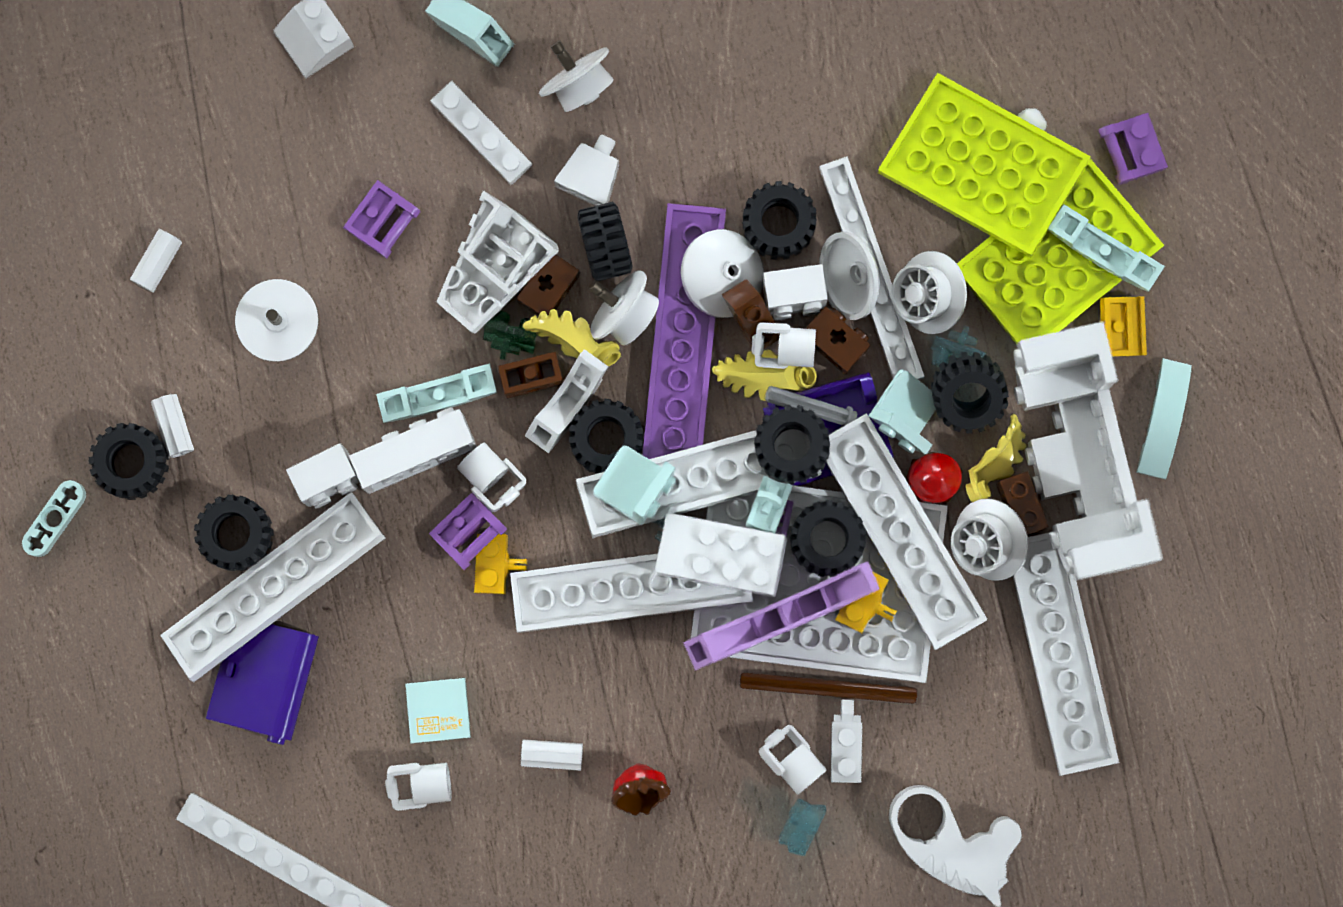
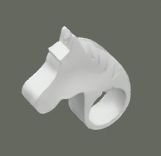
(967, 864)

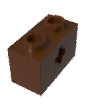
(562, 278)
(749, 311)
(841, 355)
(530, 375)
(1021, 497)

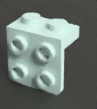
(905, 412)
(634, 484)

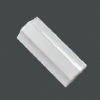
(156, 260)
(172, 425)
(551, 754)

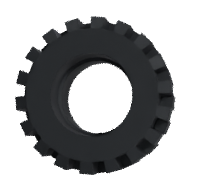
(784, 196)
(605, 241)
(597, 413)
(975, 413)
(789, 419)
(106, 451)
(836, 513)
(209, 526)

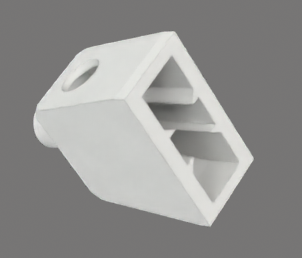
(590, 172)

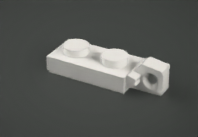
(846, 745)

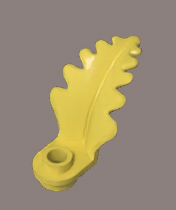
(572, 336)
(755, 378)
(997, 462)

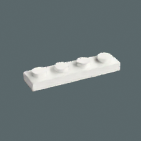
(481, 132)

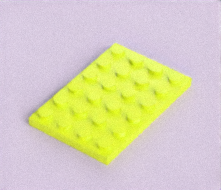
(984, 165)
(1057, 282)

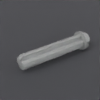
(824, 410)

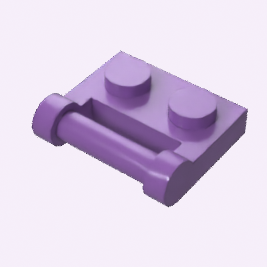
(1141, 144)
(374, 212)
(461, 525)

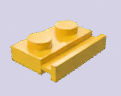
(1124, 325)

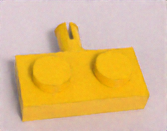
(494, 566)
(859, 612)

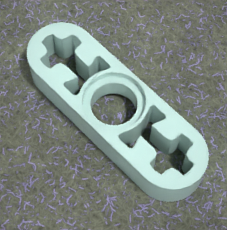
(47, 541)

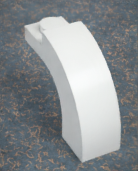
(572, 395)

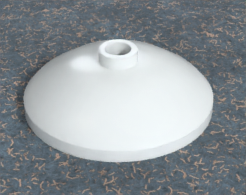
(706, 269)
(850, 275)

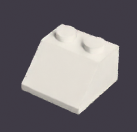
(312, 36)

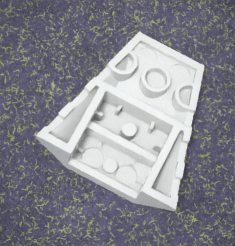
(493, 263)

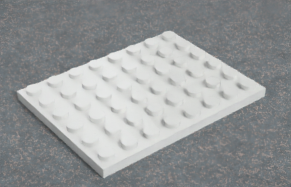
(883, 650)

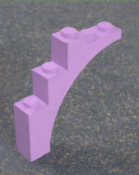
(781, 616)

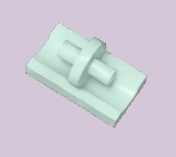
(769, 505)

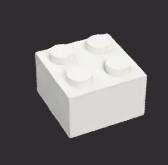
(795, 291)
(324, 476)

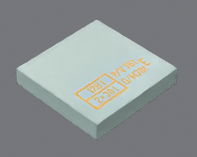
(438, 710)

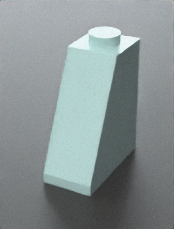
(472, 28)

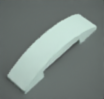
(1105, 250)
(437, 394)
(1165, 419)

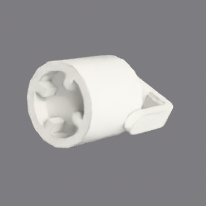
(795, 346)
(484, 470)
(799, 767)
(428, 785)

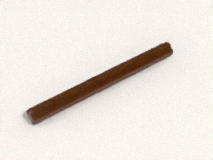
(828, 688)

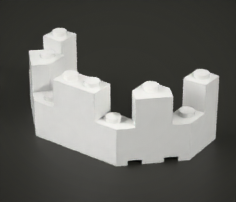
(1087, 456)

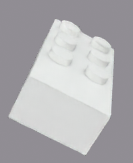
(413, 451)
(721, 555)

